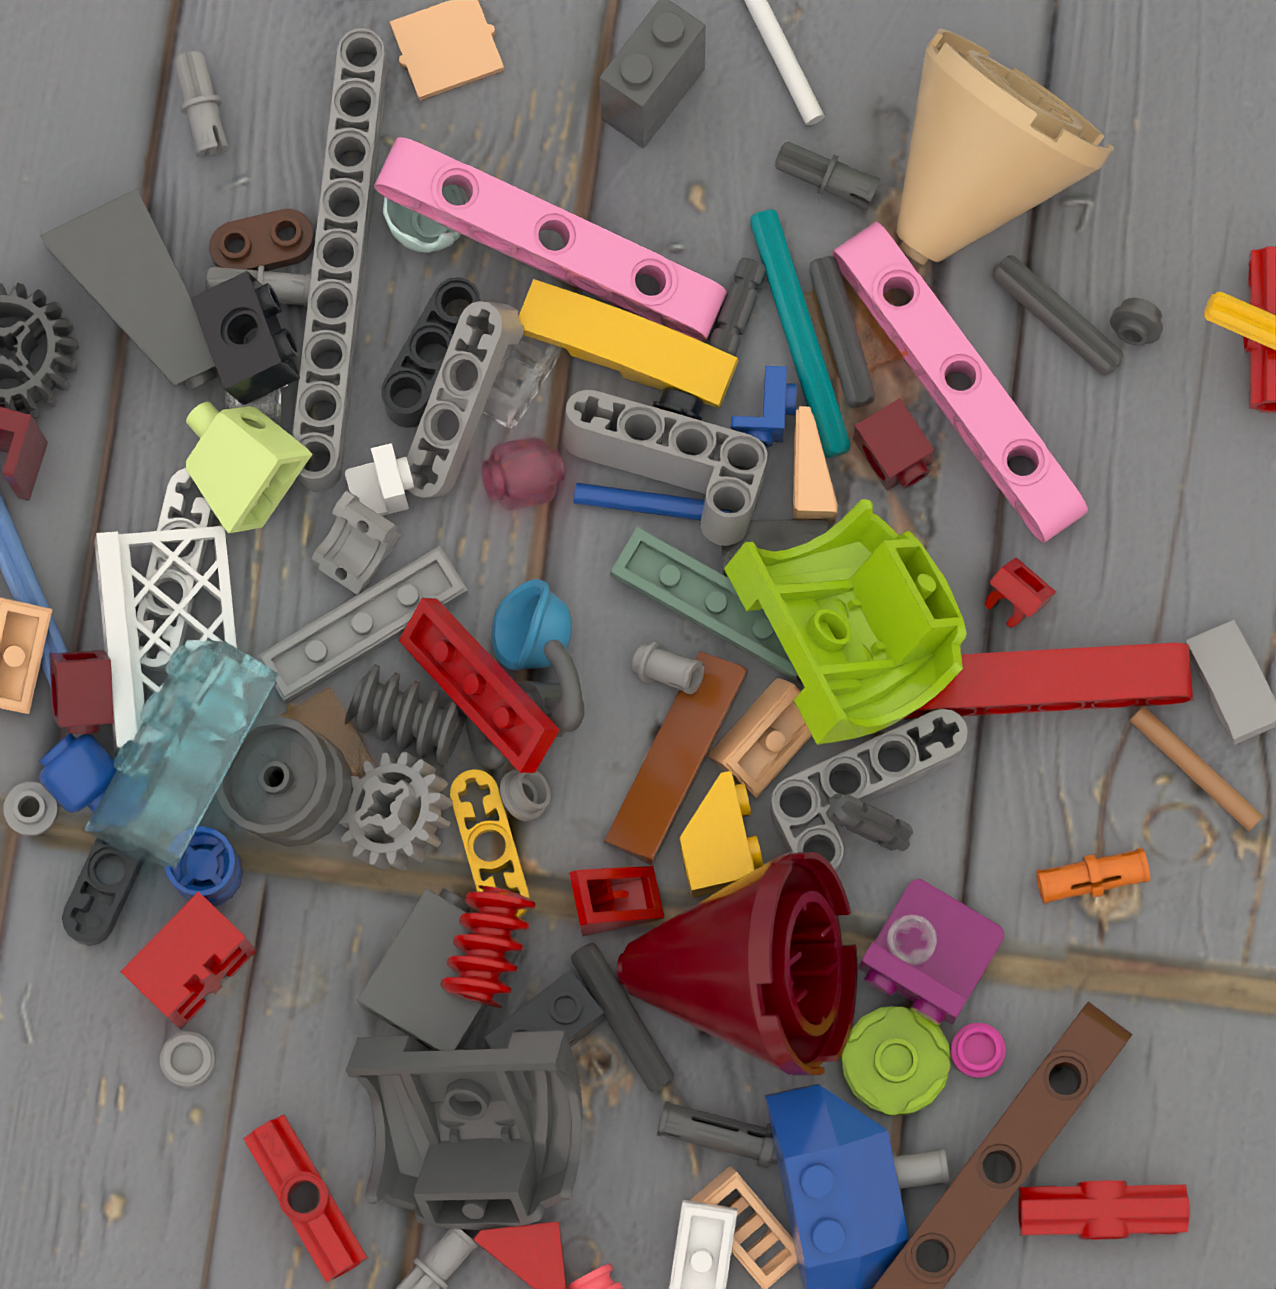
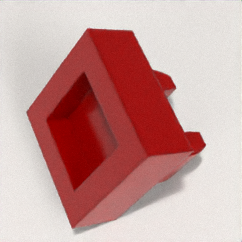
(1022, 588)

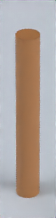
(1196, 768)

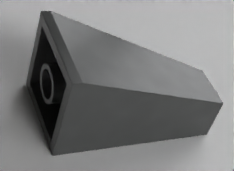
(134, 280)

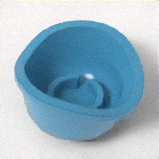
(526, 623)

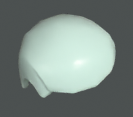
(419, 231)

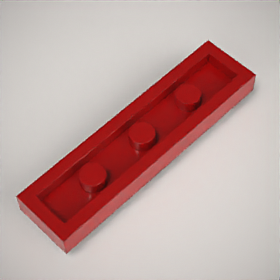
(479, 685)

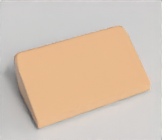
(21, 649)
(763, 738)

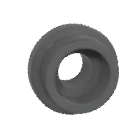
(1137, 322)

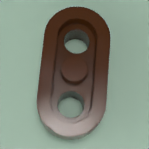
(261, 241)

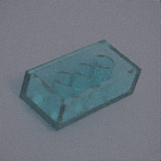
(181, 751)

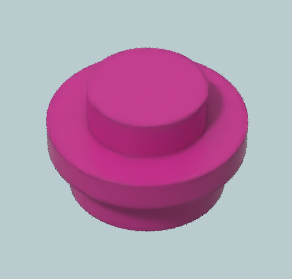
(978, 1050)

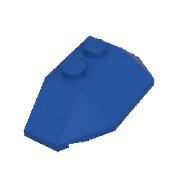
(836, 1188)

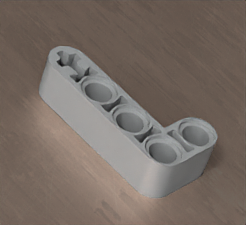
(603, 429)
(872, 777)

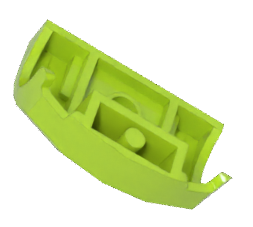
(859, 621)

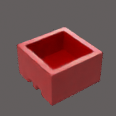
(188, 960)

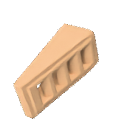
(811, 479)
(783, 1260)

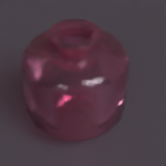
(522, 473)

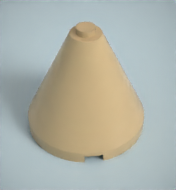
(984, 149)

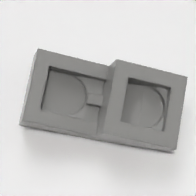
(1234, 681)

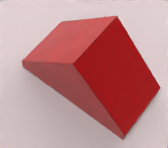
(615, 898)
(529, 1252)

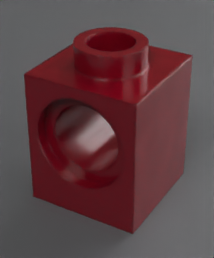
(894, 446)
(81, 690)

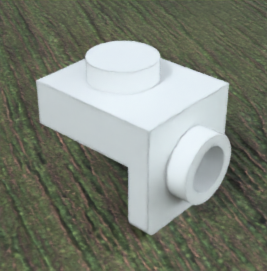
(382, 482)

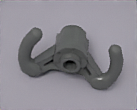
(559, 701)

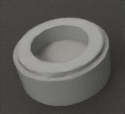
(188, 1059)

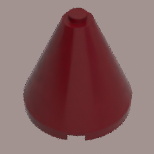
(758, 965)

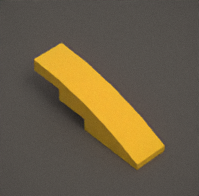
(627, 343)

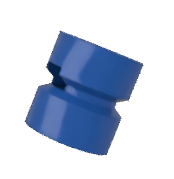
(207, 868)

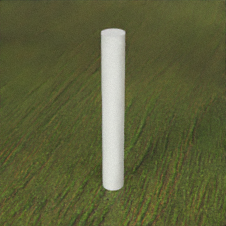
(785, 61)

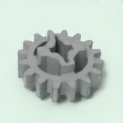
(395, 811)

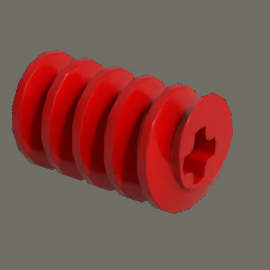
(486, 945)

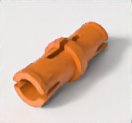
(1093, 875)

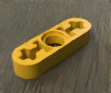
(492, 804)

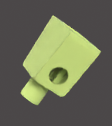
(242, 463)

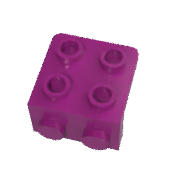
(960, 956)

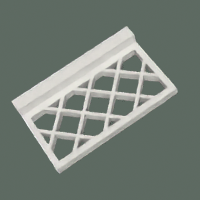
(119, 611)

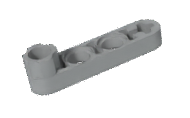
(467, 405)

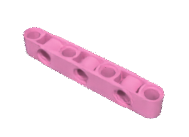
(512, 219)
(984, 412)

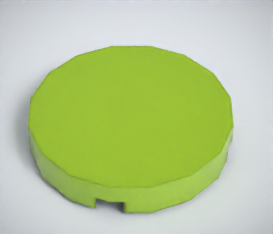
(896, 1061)

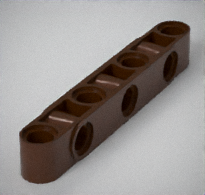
(1020, 1136)

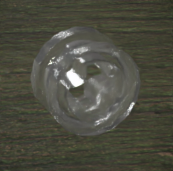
(904, 925)

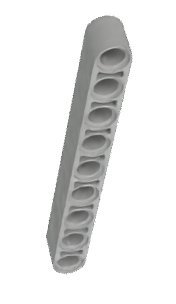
(334, 234)

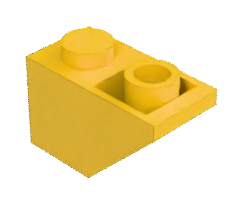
(716, 841)

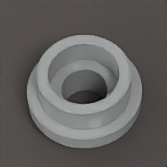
(525, 794)
(38, 823)

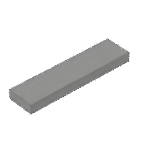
(360, 625)

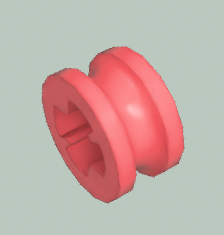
(597, 1279)

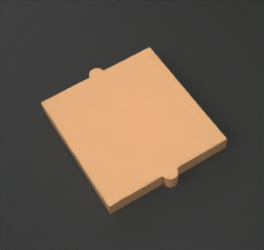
(446, 46)

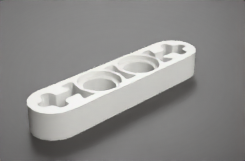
(173, 503)

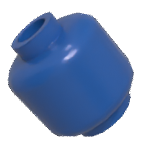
(77, 772)

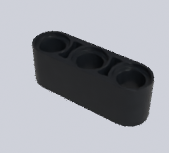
(409, 368)

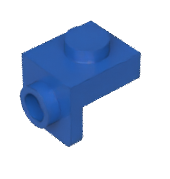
(777, 402)

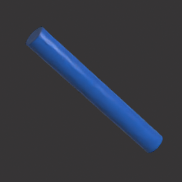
(639, 501)

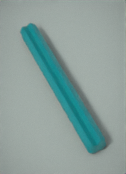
(799, 332)

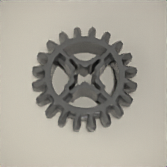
(23, 340)

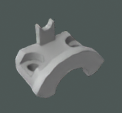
(355, 544)

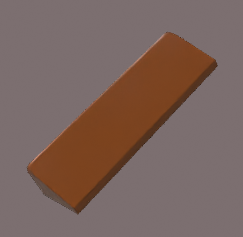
(675, 760)

